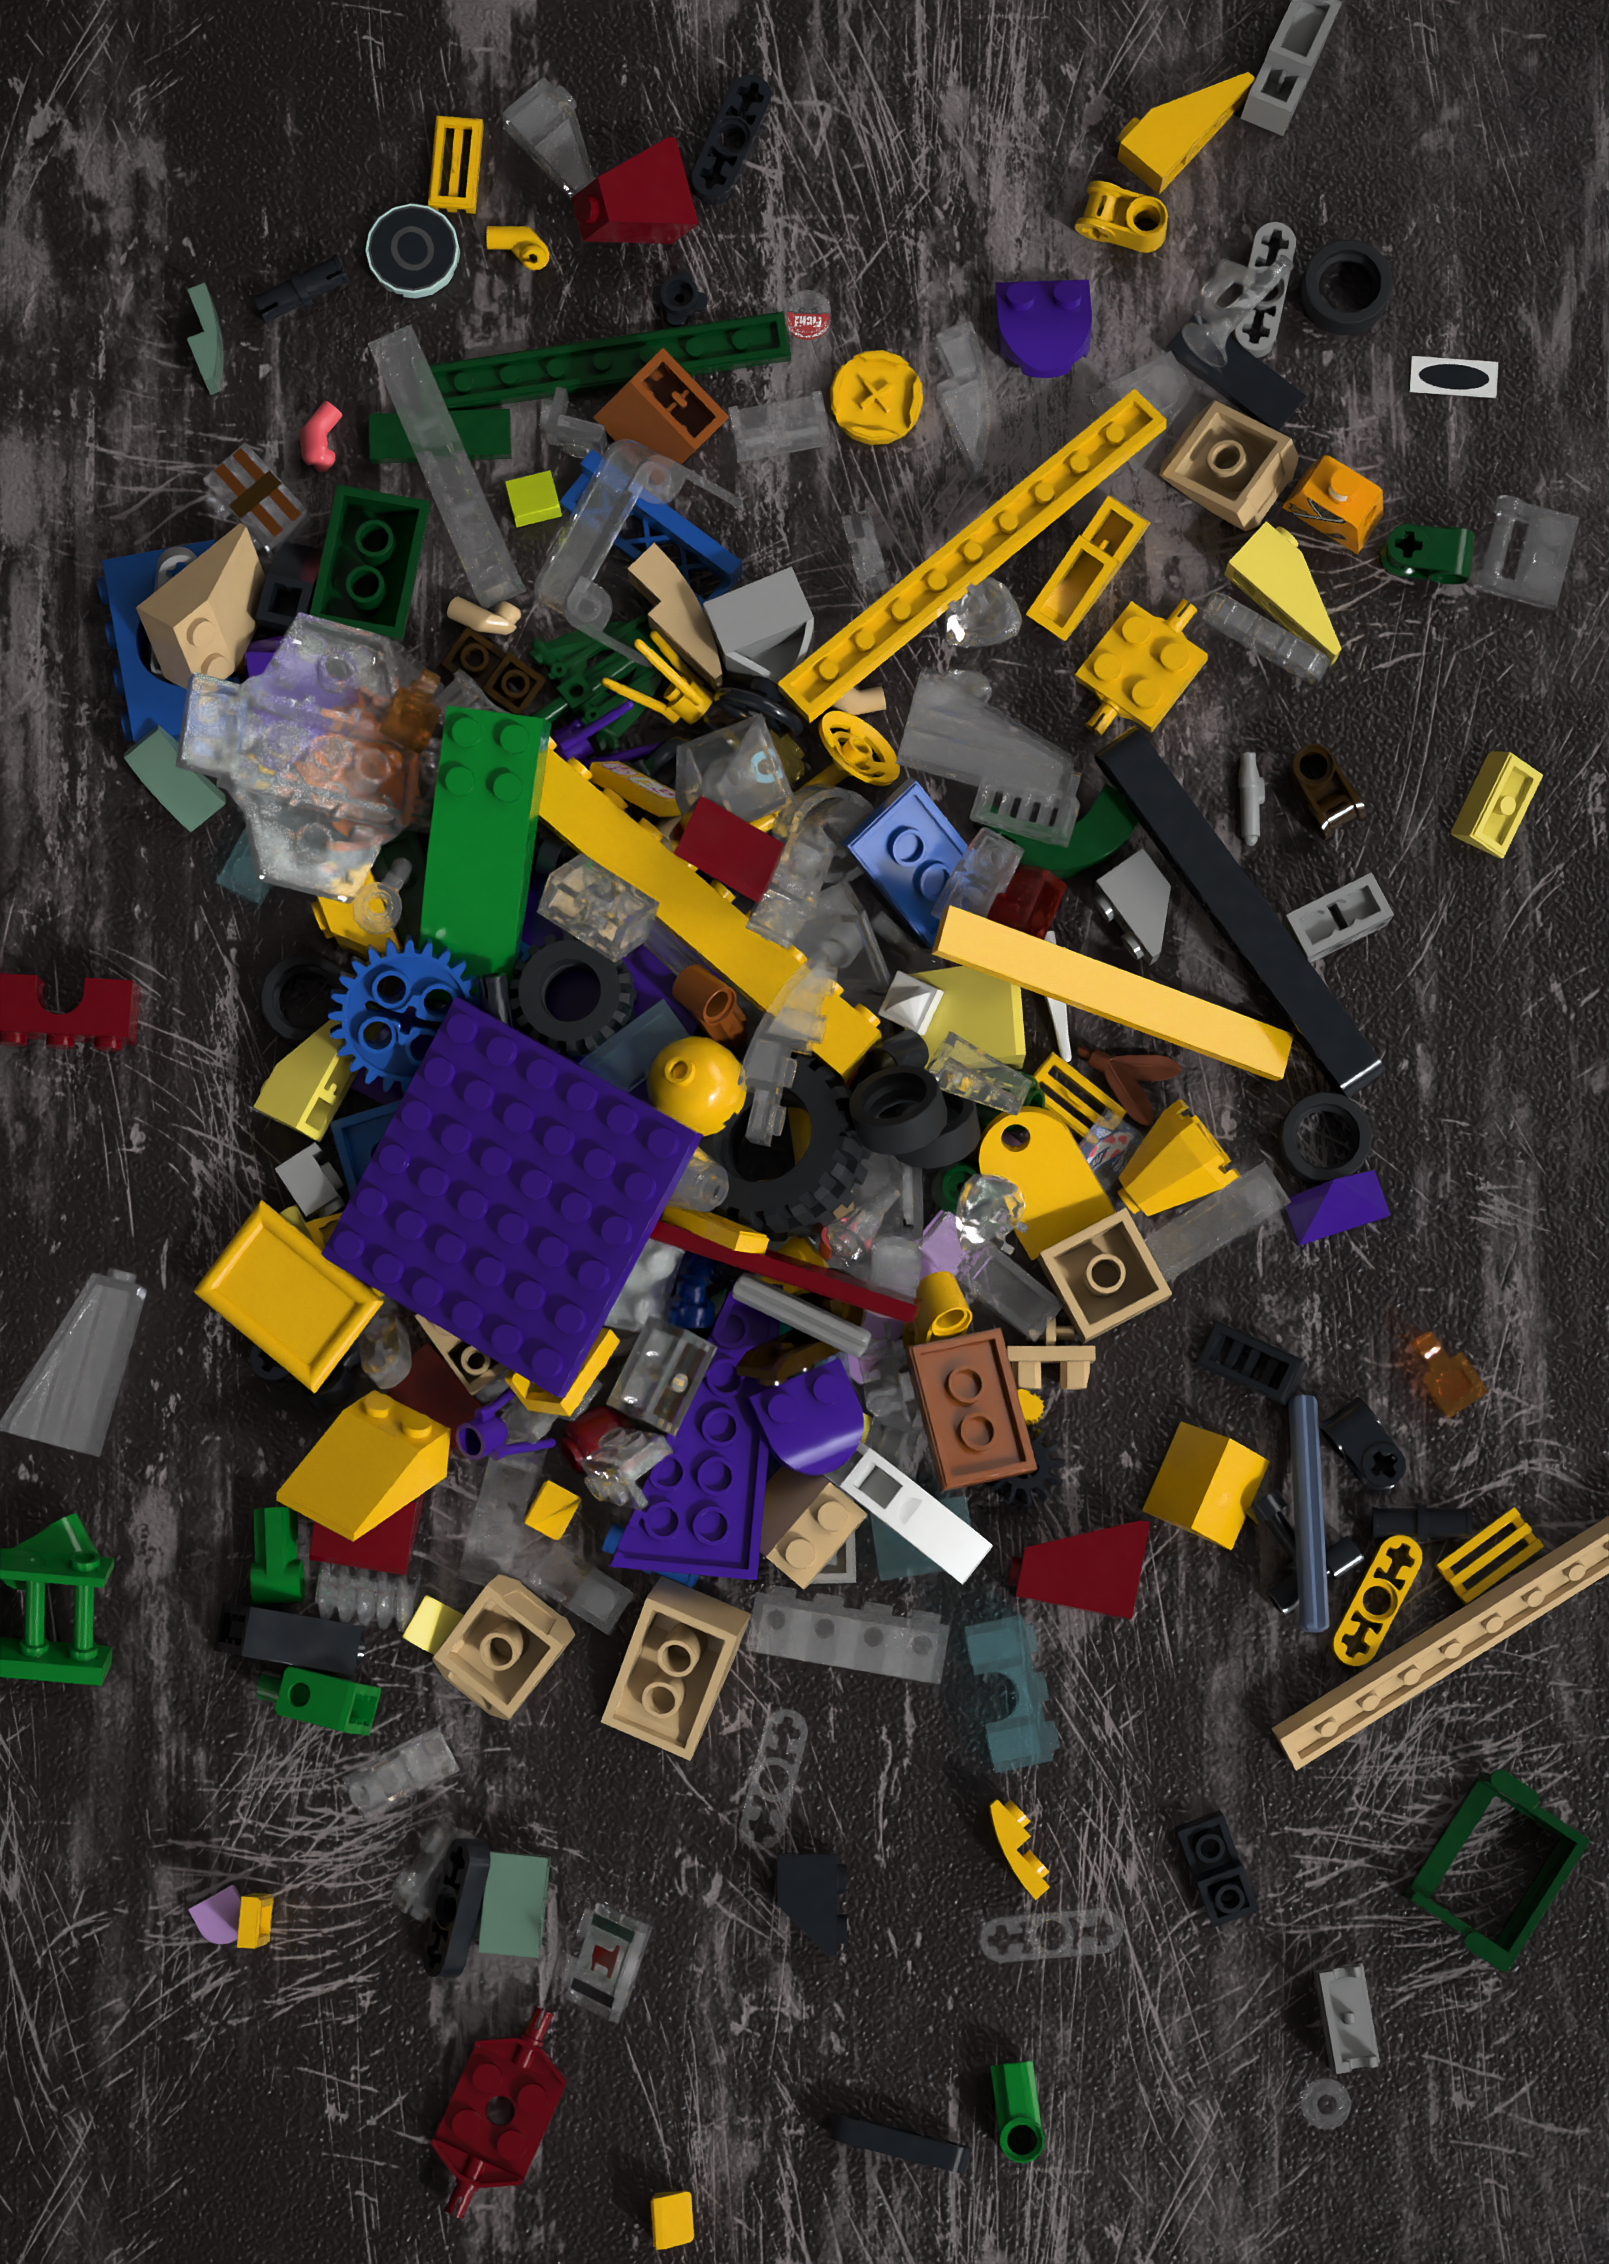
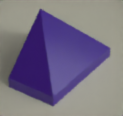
(1336, 1207)

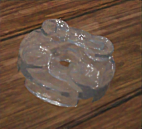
(867, 555)

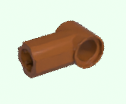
(711, 1005)

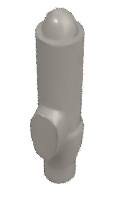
(1251, 796)

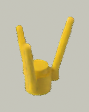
(685, 693)

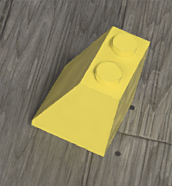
(979, 1011)

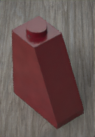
(639, 200)
(1084, 1571)

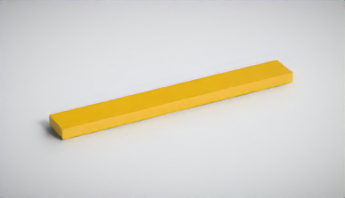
(1112, 993)

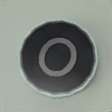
(413, 250)

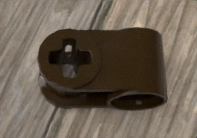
(1326, 793)

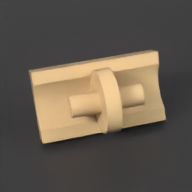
(1073, 1360)

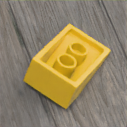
(368, 1466)

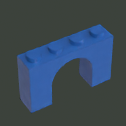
(149, 700)

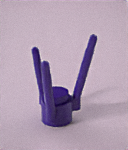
(573, 740)
(488, 1433)

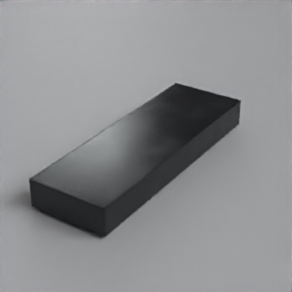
(1243, 381)

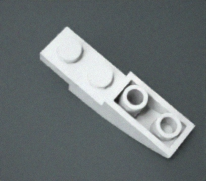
(911, 1512)

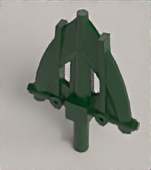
(581, 687)

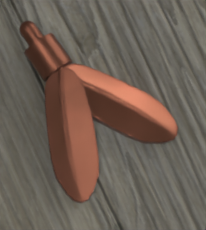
(1122, 1074)

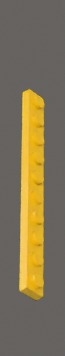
(971, 555)

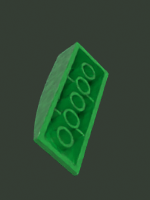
(483, 839)

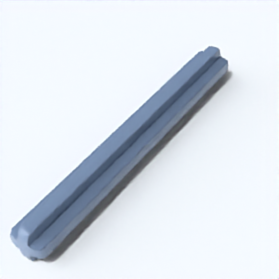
(1308, 1514)

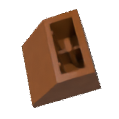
(662, 410)

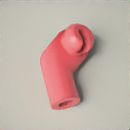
(314, 437)

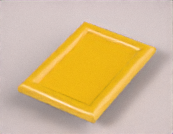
(288, 1296)

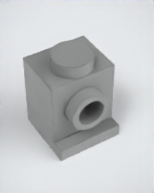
(311, 1184)

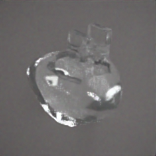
(982, 616)
(988, 1211)

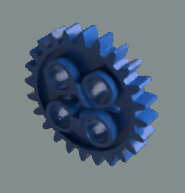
(420, 973)

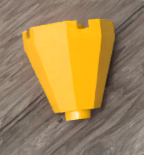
(1174, 1164)

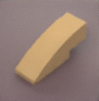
(676, 613)

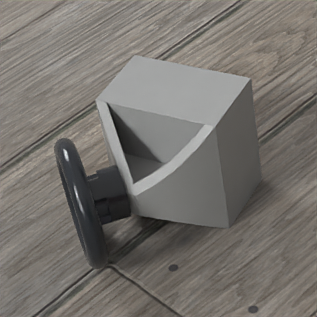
(759, 640)

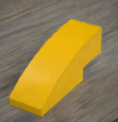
(1088, 567)

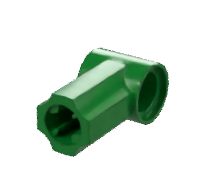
(277, 1570)
(1017, 2105)

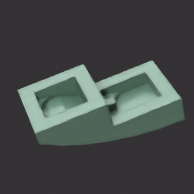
(207, 345)
(182, 792)

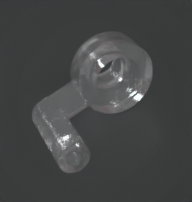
(387, 890)

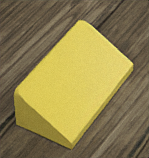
(1496, 803)

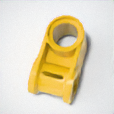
(1119, 216)
(942, 1311)

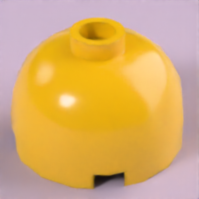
(696, 1083)

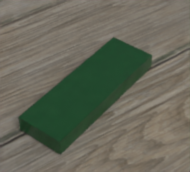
(483, 433)

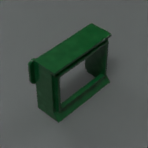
(1538, 1895)

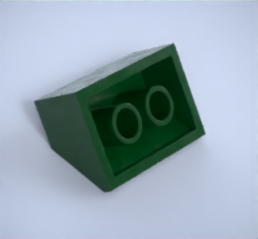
(370, 560)

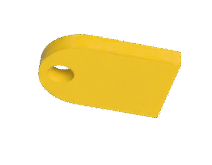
(1050, 1172)

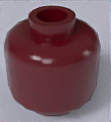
(583, 1433)

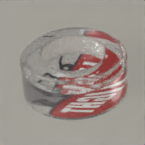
(807, 315)

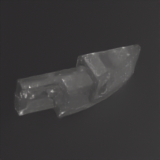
(788, 1026)

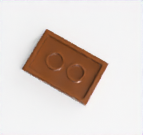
(970, 1409)

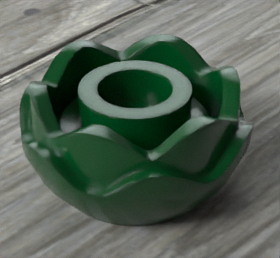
(945, 1183)

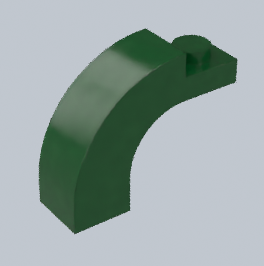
(1092, 842)

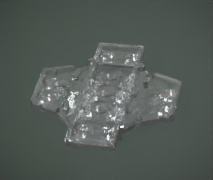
(309, 757)

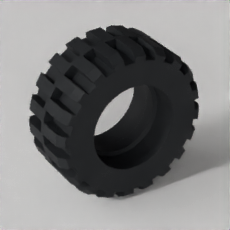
(819, 1179)

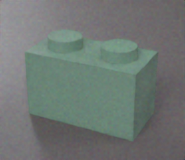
(513, 1905)

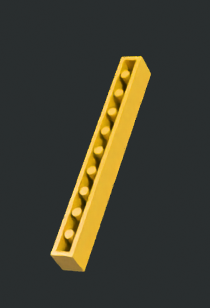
(691, 908)

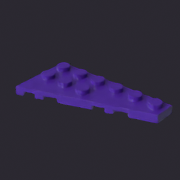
(712, 1486)

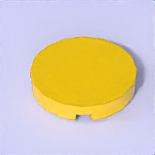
(876, 397)

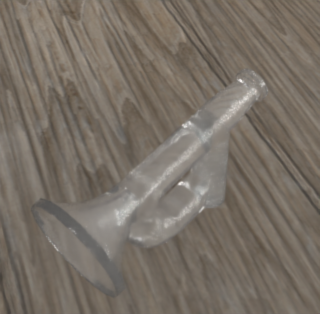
(1210, 339)

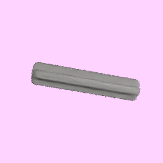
(801, 1315)

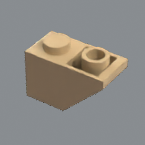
(467, 1362)

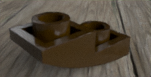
(498, 674)

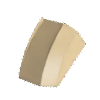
(1231, 464)
(503, 1646)

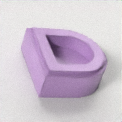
(219, 1916)

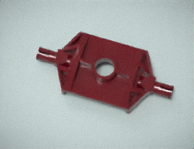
(492, 2153)

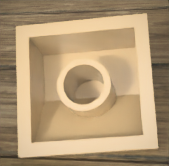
(805, 1523)

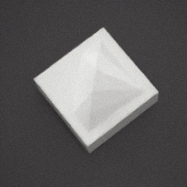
(911, 1002)

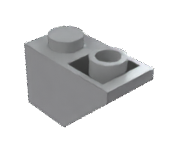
(1138, 900)

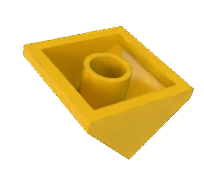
(1206, 1485)

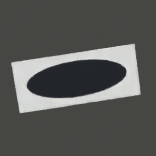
(1454, 377)

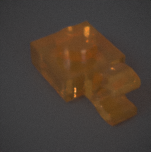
(410, 714)
(1451, 1380)

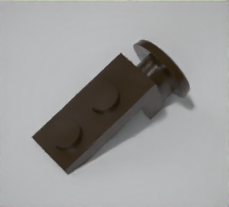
(796, 1350)

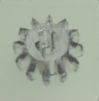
(893, 1265)

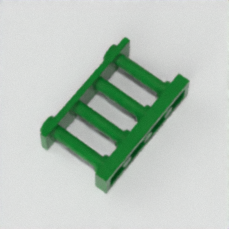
(35, 1655)

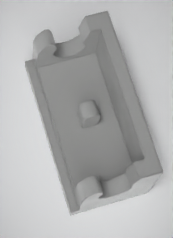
(1346, 2018)

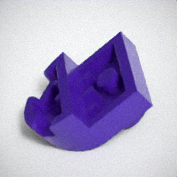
(1043, 324)
(811, 1420)

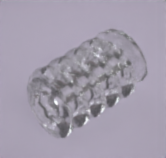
(366, 1596)

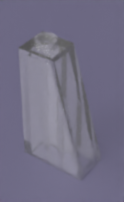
(965, 736)
(80, 1372)

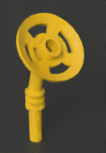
(850, 757)

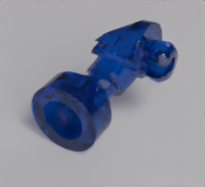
(690, 1305)

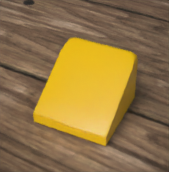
(672, 2219)

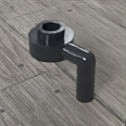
(338, 1383)

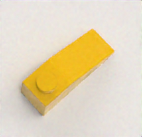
(1177, 130)

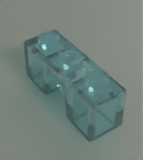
(1024, 1735)

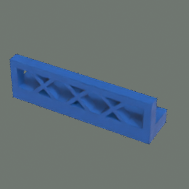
(672, 529)

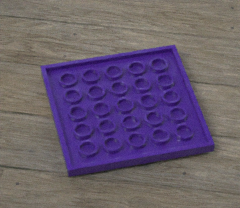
(511, 1196)

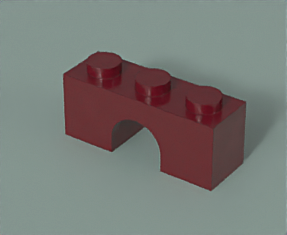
(103, 1017)

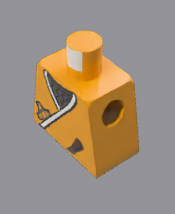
(1337, 502)

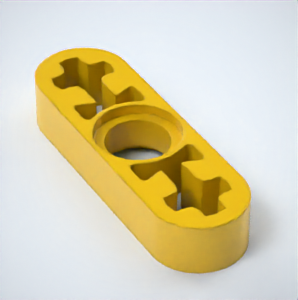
(1383, 1563)

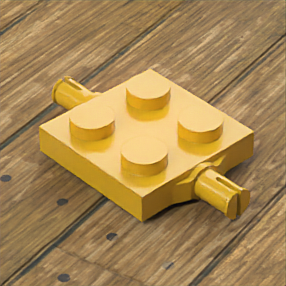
(1141, 667)

